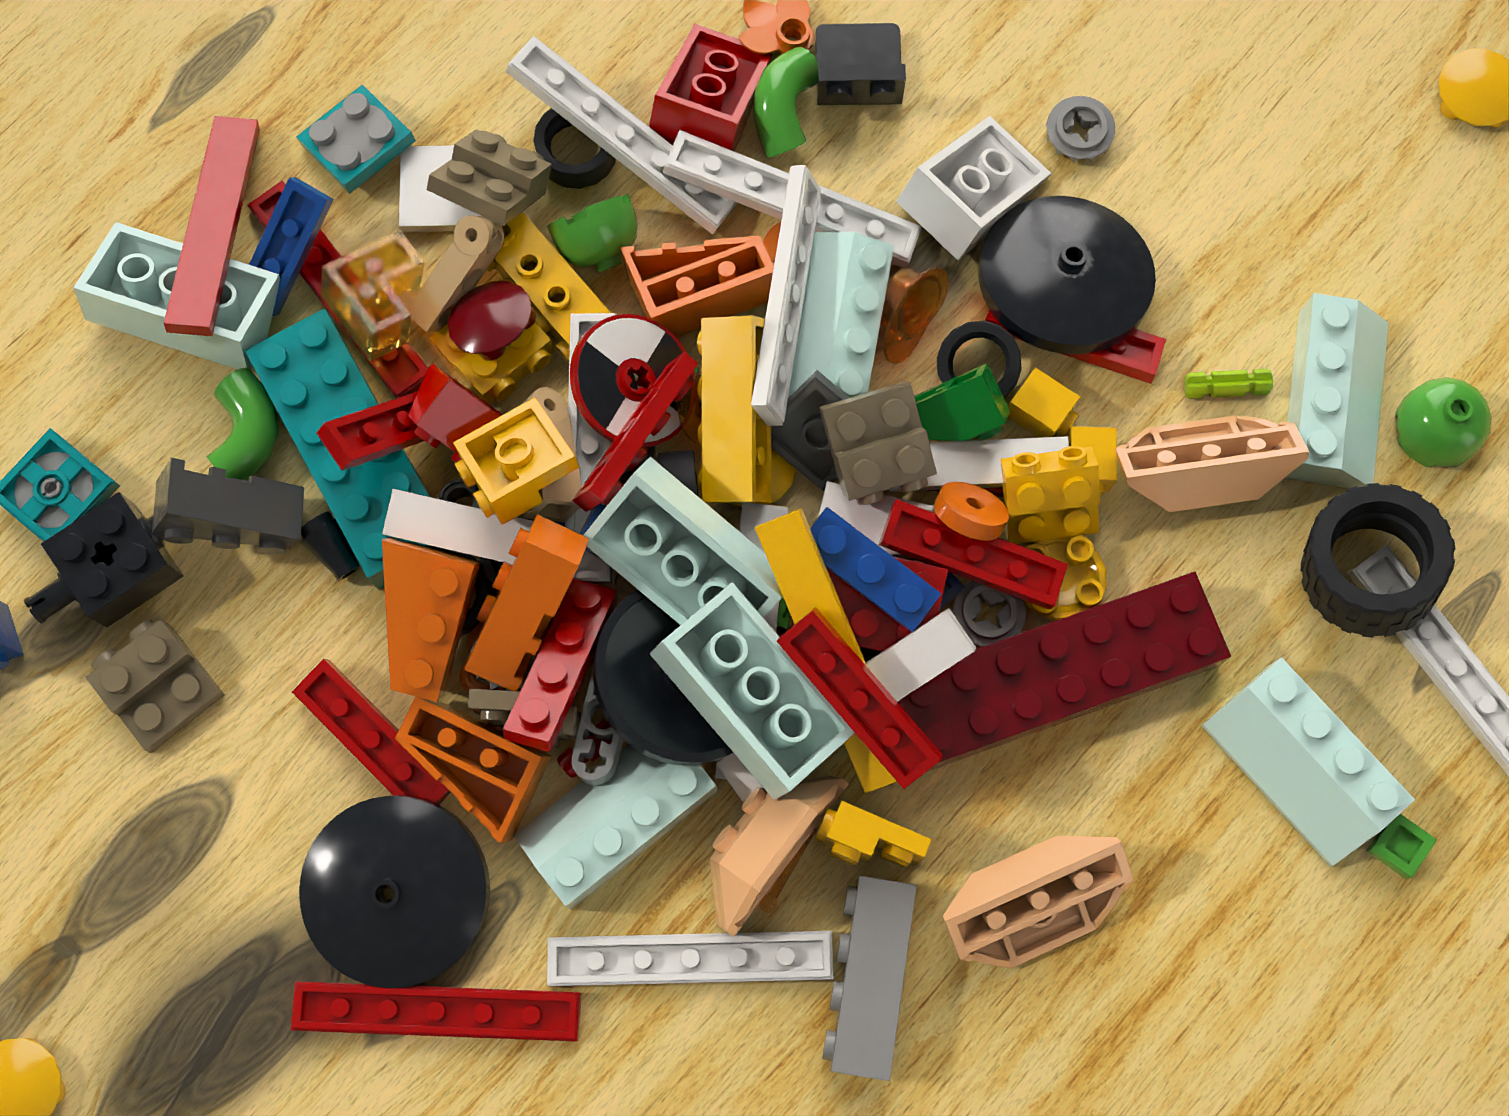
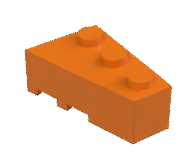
(699, 281)
(526, 601)
(424, 614)
(474, 763)

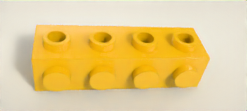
(547, 279)
(731, 431)

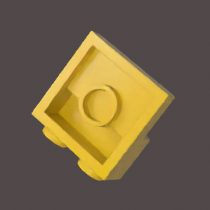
(498, 377)
(513, 461)
(1051, 494)
(856, 833)

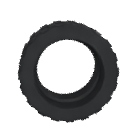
(1394, 512)

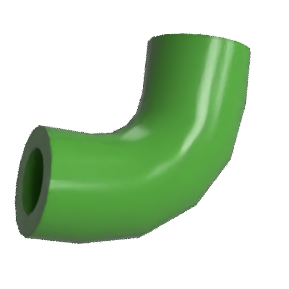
(776, 100)
(253, 425)

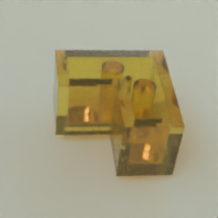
(366, 292)

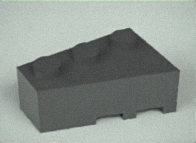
(226, 509)

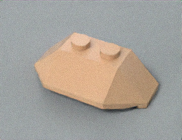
(1210, 461)
(763, 844)
(1037, 899)

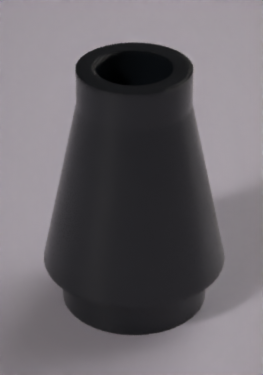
(329, 545)

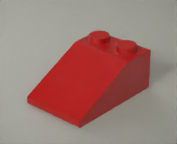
(708, 89)

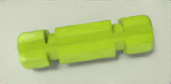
(1228, 383)

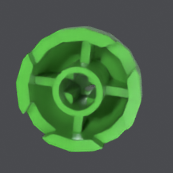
(596, 233)
(1443, 422)

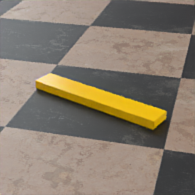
(806, 586)

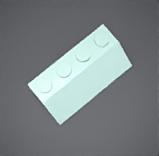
(131, 288)
(842, 310)
(1338, 389)
(678, 546)
(752, 692)
(1307, 762)
(606, 826)

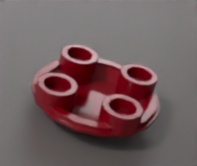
(490, 318)

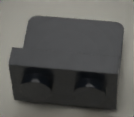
(859, 64)

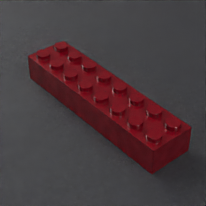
(1069, 669)

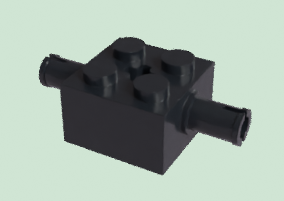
(84, 557)

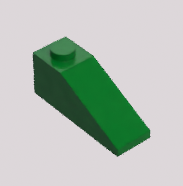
(963, 407)

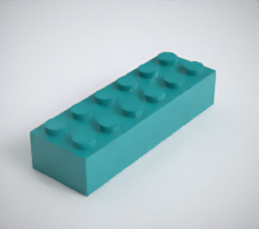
(317, 381)

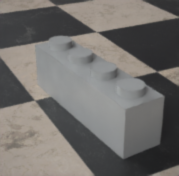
(872, 978)

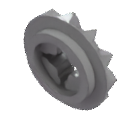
(1089, 114)
(1009, 619)

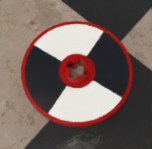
(603, 367)

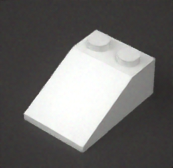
(971, 186)

